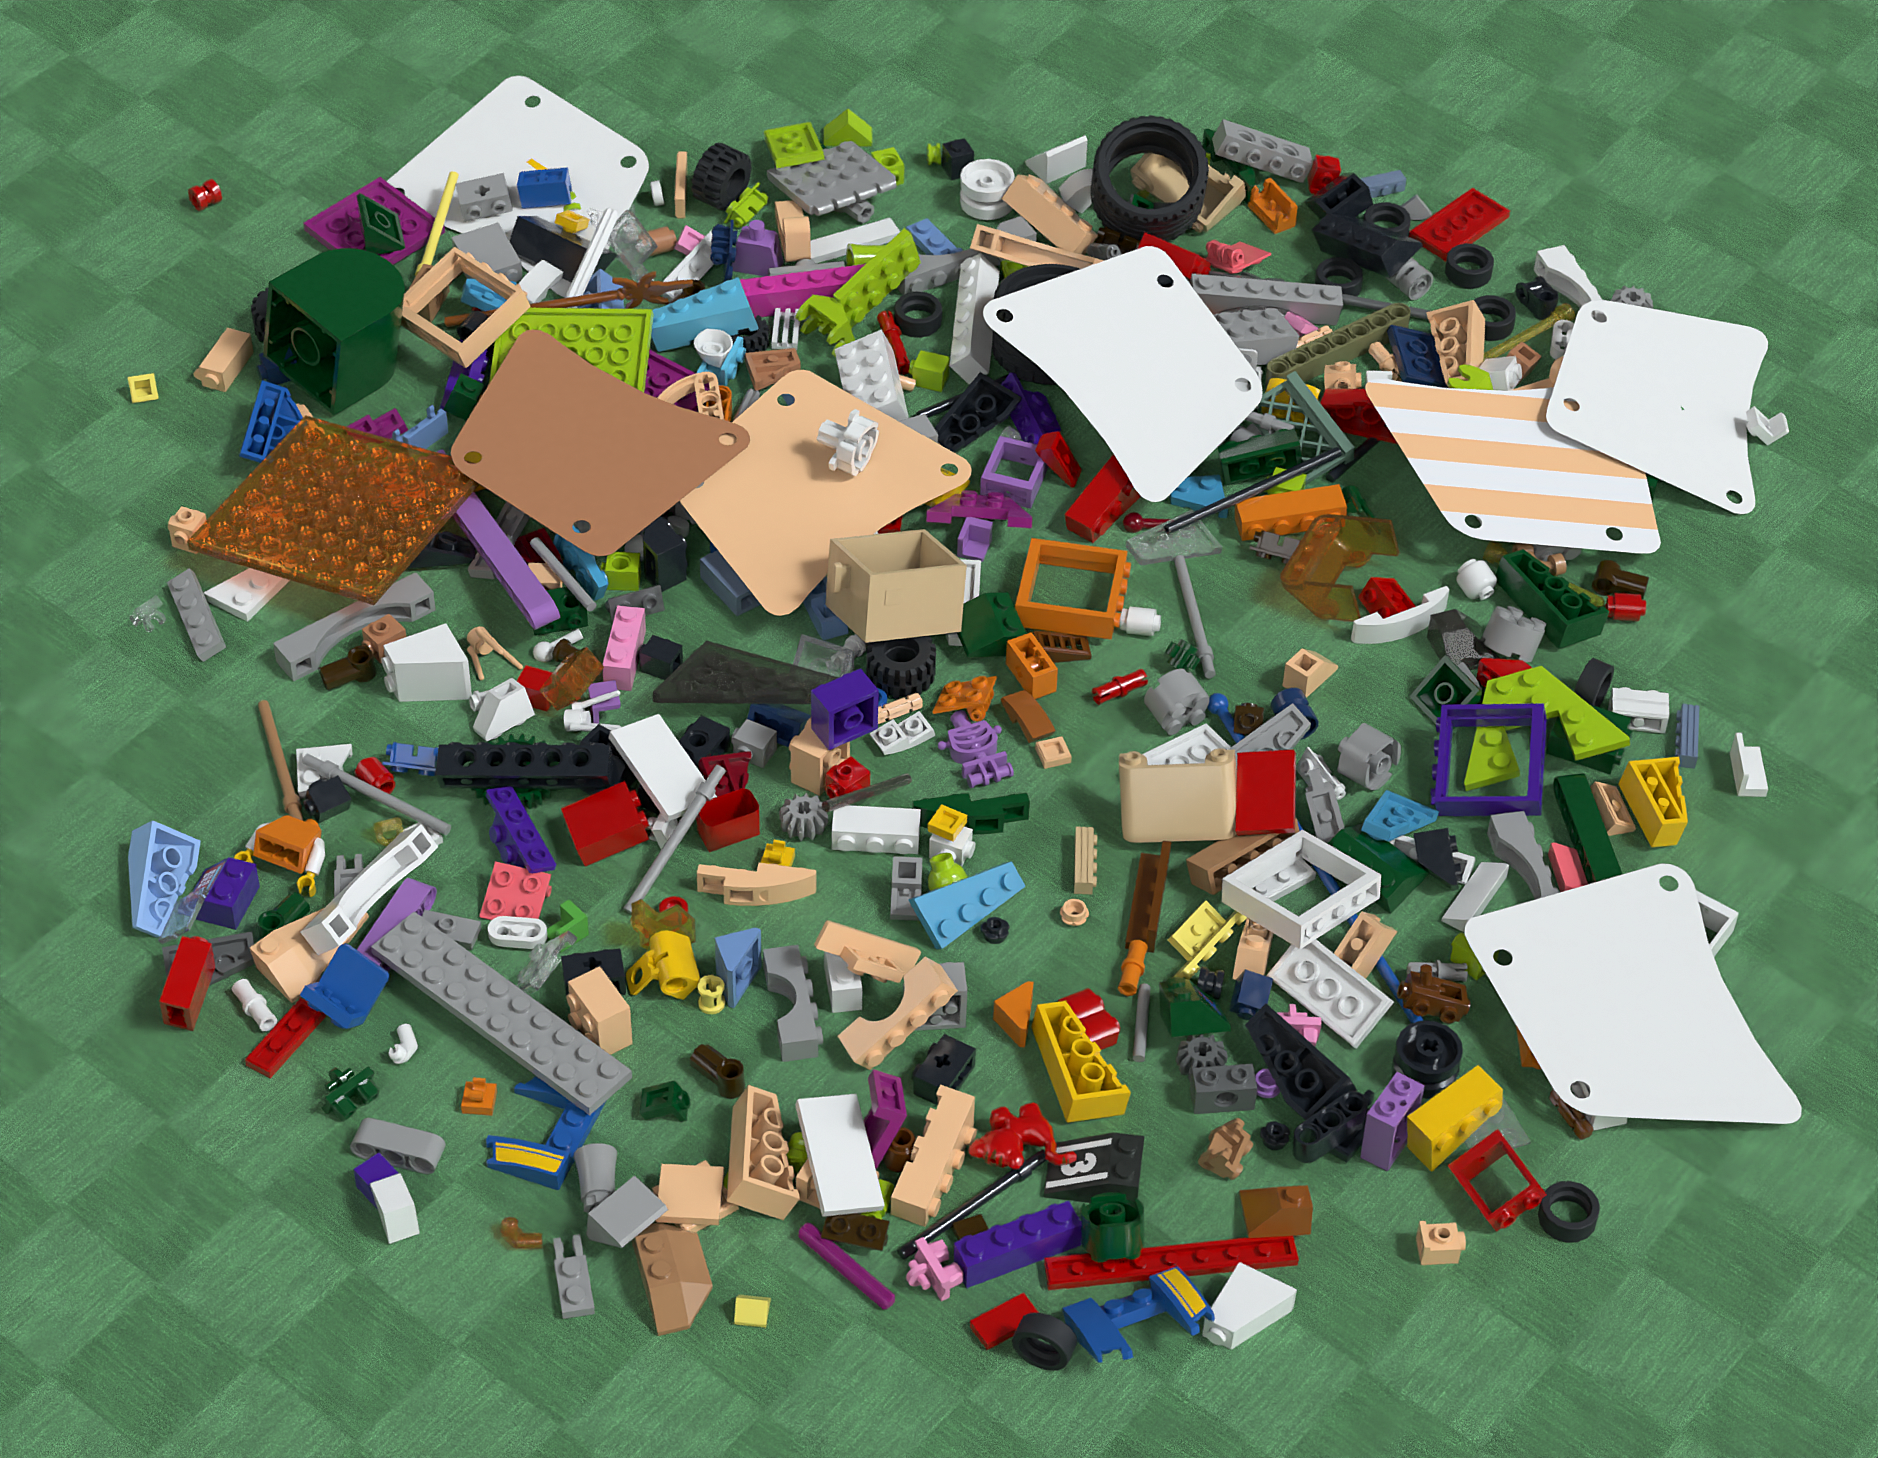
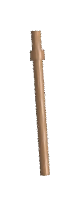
(290, 801)

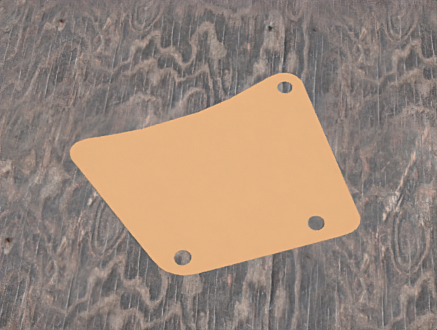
(783, 504)

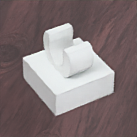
(661, 829)

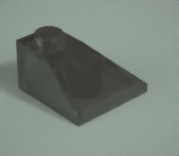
(1458, 638)

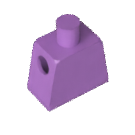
(757, 250)

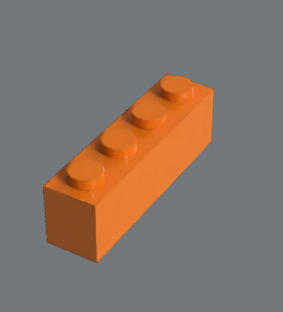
(1287, 511)

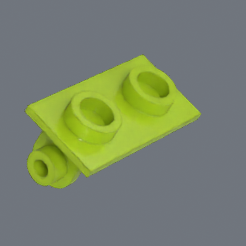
(740, 212)

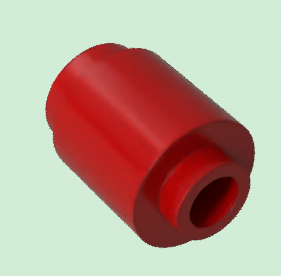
(1625, 606)
(376, 774)

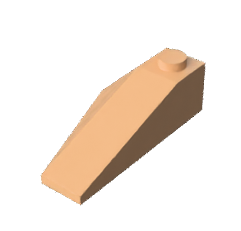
(289, 958)

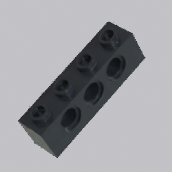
(700, 740)

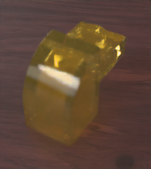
(648, 922)

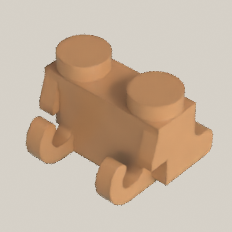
(1226, 1149)

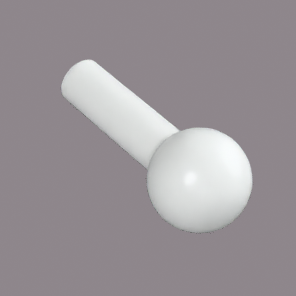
(543, 650)

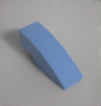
(824, 620)

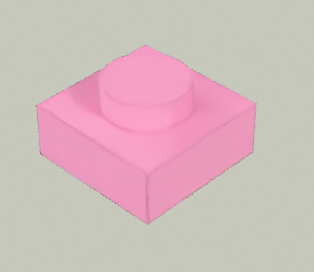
(688, 240)
(1300, 324)

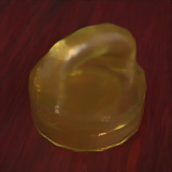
(387, 826)

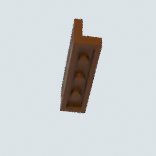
(1148, 897)

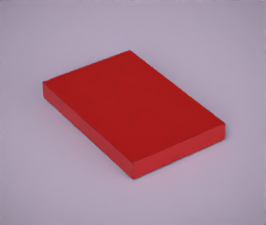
(1265, 792)

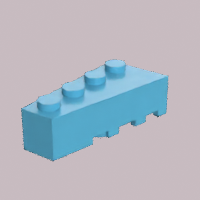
(717, 308)

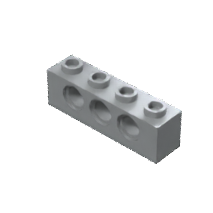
(1262, 151)

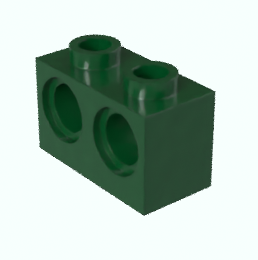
(571, 611)

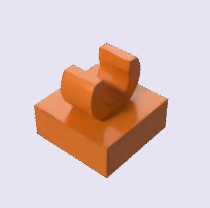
(479, 1097)

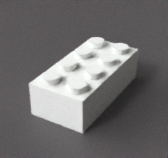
(872, 375)

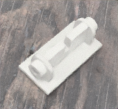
(1313, 761)

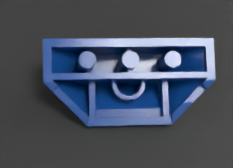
(270, 421)

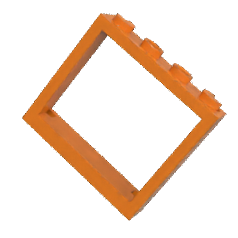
(1070, 619)

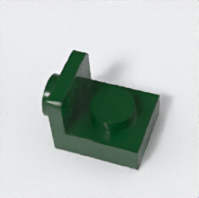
(664, 1100)

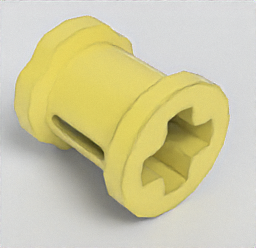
(707, 997)

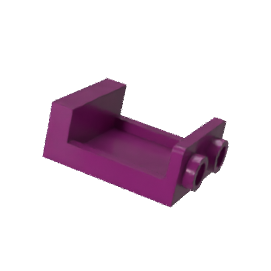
(886, 1113)

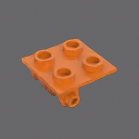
(972, 694)

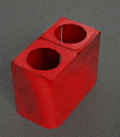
(728, 819)

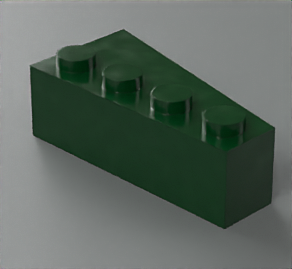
(1546, 597)

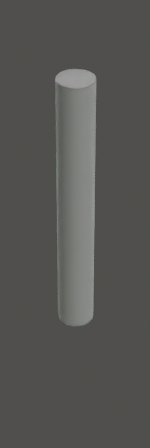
(1141, 1023)

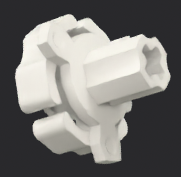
(852, 443)

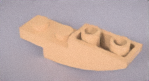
(767, 886)

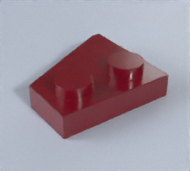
(736, 770)

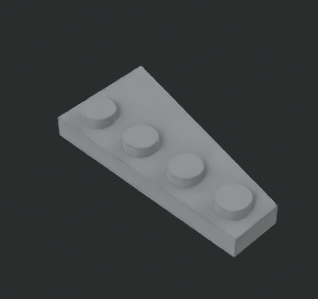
(1278, 733)

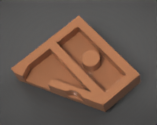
(771, 366)

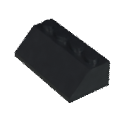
(1364, 243)

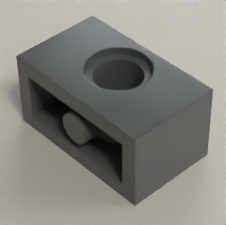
(1223, 1088)

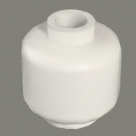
(1476, 579)

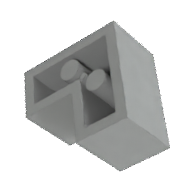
(954, 1012)

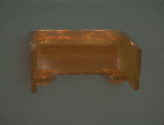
(1324, 553)

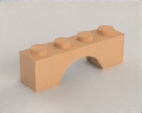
(925, 991)

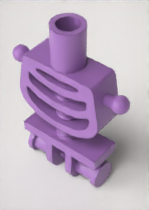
(975, 749)

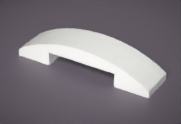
(1374, 629)

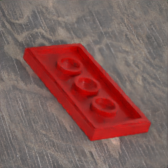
(1459, 223)

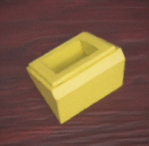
(143, 388)
(751, 1310)

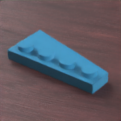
(960, 905)

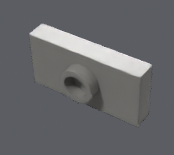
(460, 929)

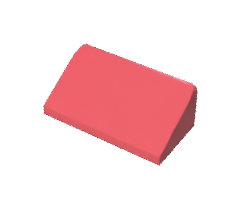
(1566, 867)

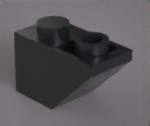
(1435, 854)

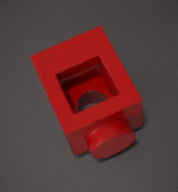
(1323, 172)

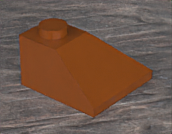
(1277, 1211)

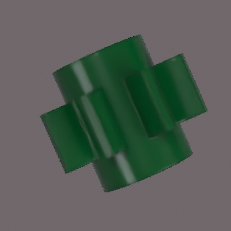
(1182, 655)

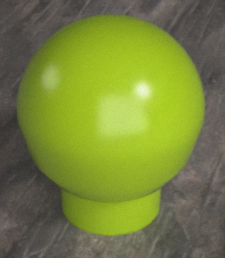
(944, 871)

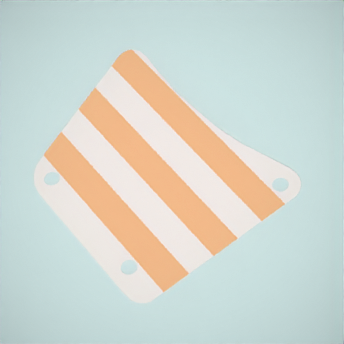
(1512, 470)

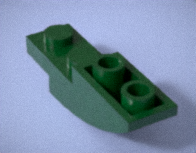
(983, 815)

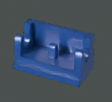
(544, 187)

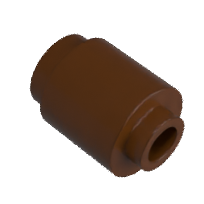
(900, 1150)

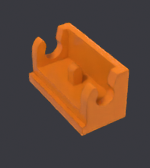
(1273, 207)

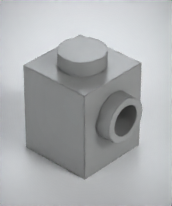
(757, 739)

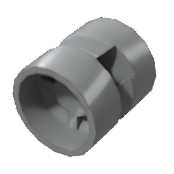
(1412, 279)

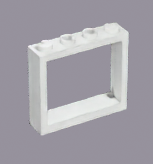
(1301, 930)

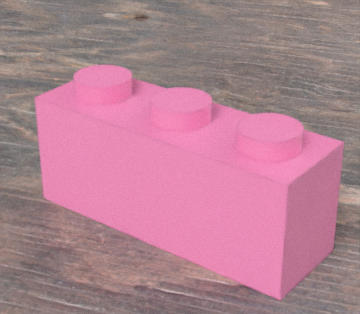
(623, 646)

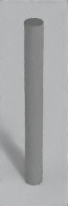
(563, 574)

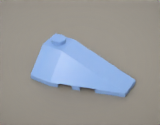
(158, 870)

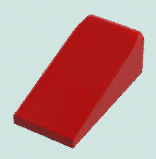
(1058, 457)

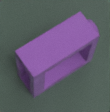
(1020, 491)
(1389, 1121)

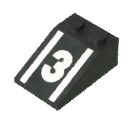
(1102, 1166)

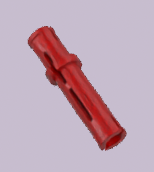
(892, 333)

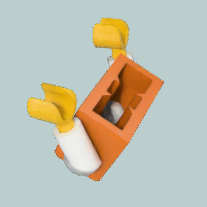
(290, 845)

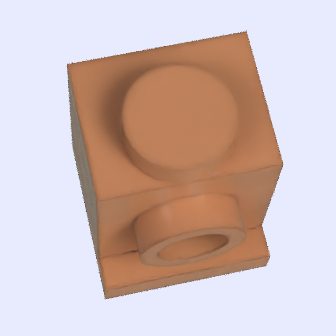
(1525, 357)

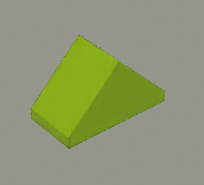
(847, 128)

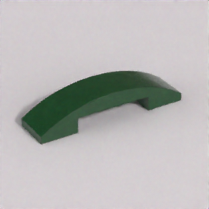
(1241, 170)

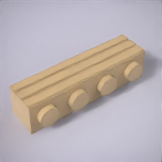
(1084, 865)

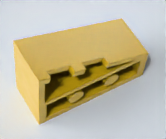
(1656, 798)
(1452, 1117)

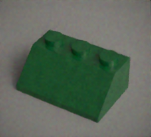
(1259, 456)
(1397, 870)

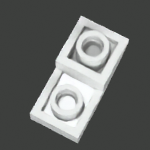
(539, 280)
(902, 736)

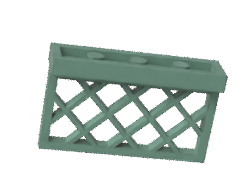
(1318, 418)

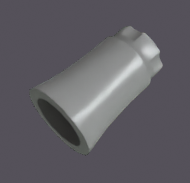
(596, 1173)

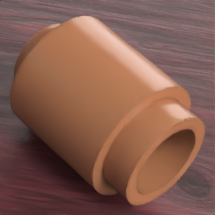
(664, 239)

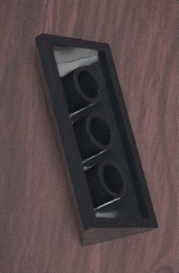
(541, 240)

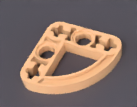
(696, 383)

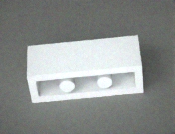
(876, 829)

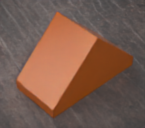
(1014, 1011)

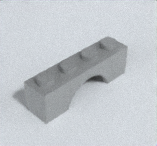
(785, 975)

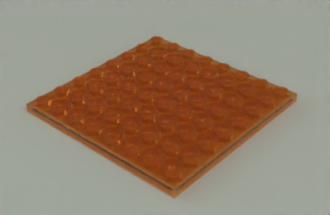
(336, 510)

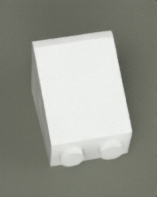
(427, 667)

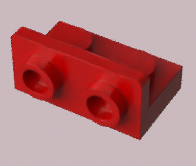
(1385, 597)

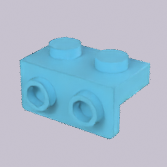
(729, 367)

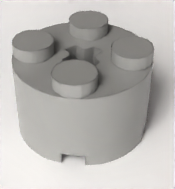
(1513, 634)
(1177, 701)
(1368, 756)

